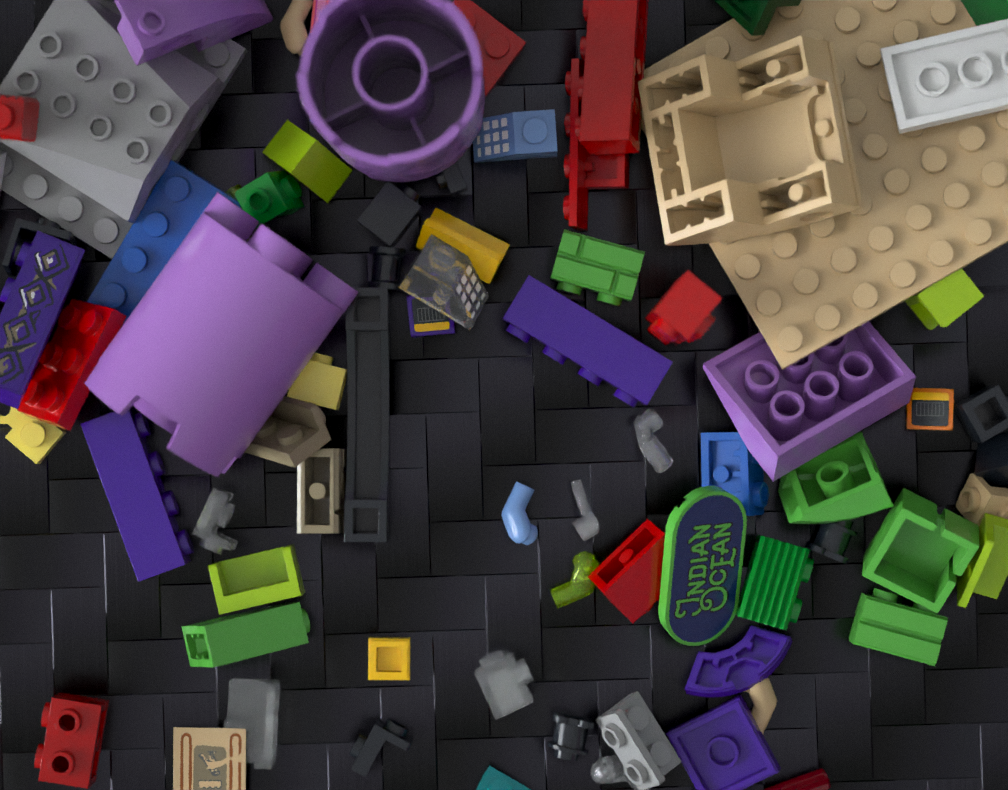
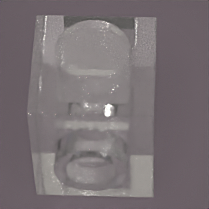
(504, 682)

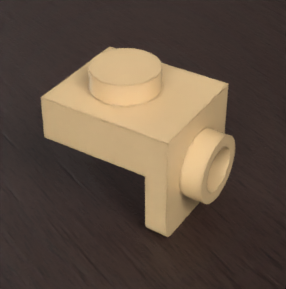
(981, 498)

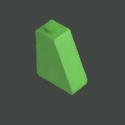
(246, 635)

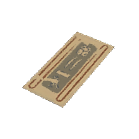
(209, 758)

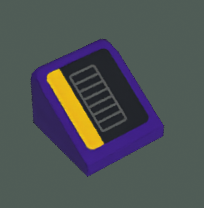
(426, 320)

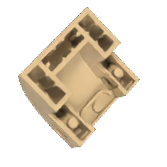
(749, 143)

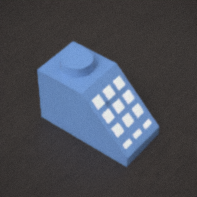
(517, 136)

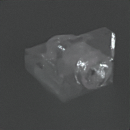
(215, 514)

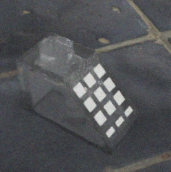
(446, 282)

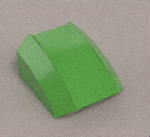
(835, 485)

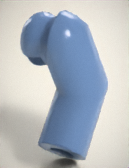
(515, 516)

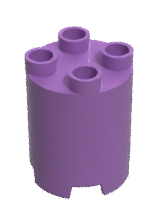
(394, 85)
(220, 336)

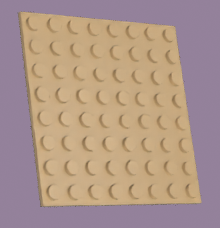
(926, 194)

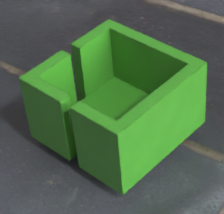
(916, 549)

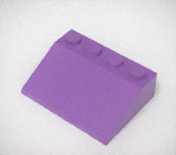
(813, 403)

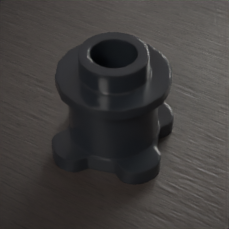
(833, 540)
(570, 736)

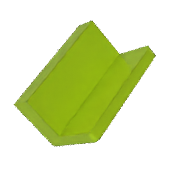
(989, 564)

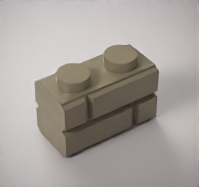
(321, 492)

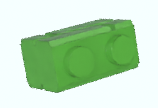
(596, 267)
(897, 627)

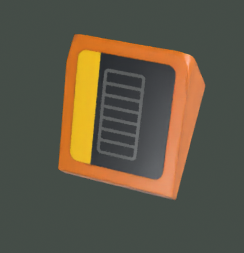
(930, 409)

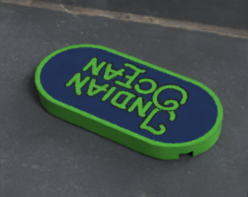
(702, 566)

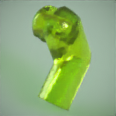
(579, 585)

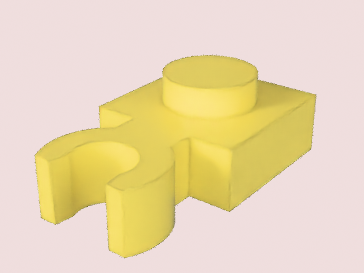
(31, 435)

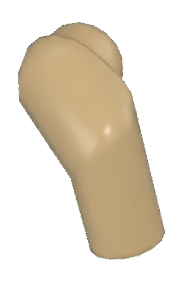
(293, 25)
(763, 702)

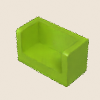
(945, 300)
(256, 579)

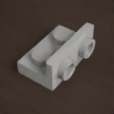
(638, 741)

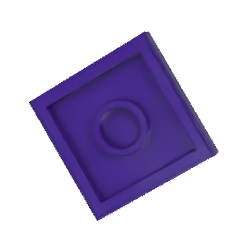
(724, 748)

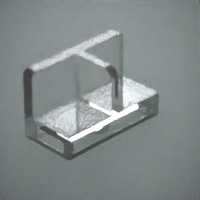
(254, 707)

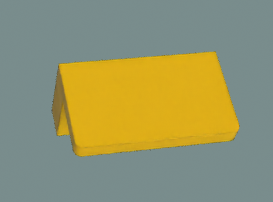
(482, 248)

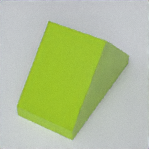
(307, 161)

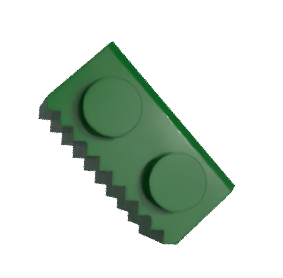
(773, 582)

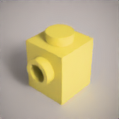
(320, 383)

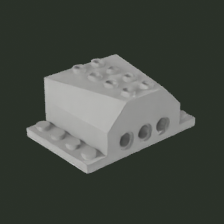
(103, 119)

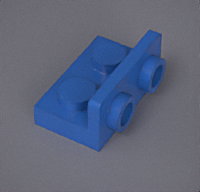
(733, 468)

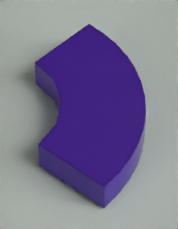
(738, 667)

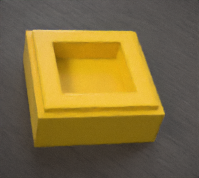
(389, 658)

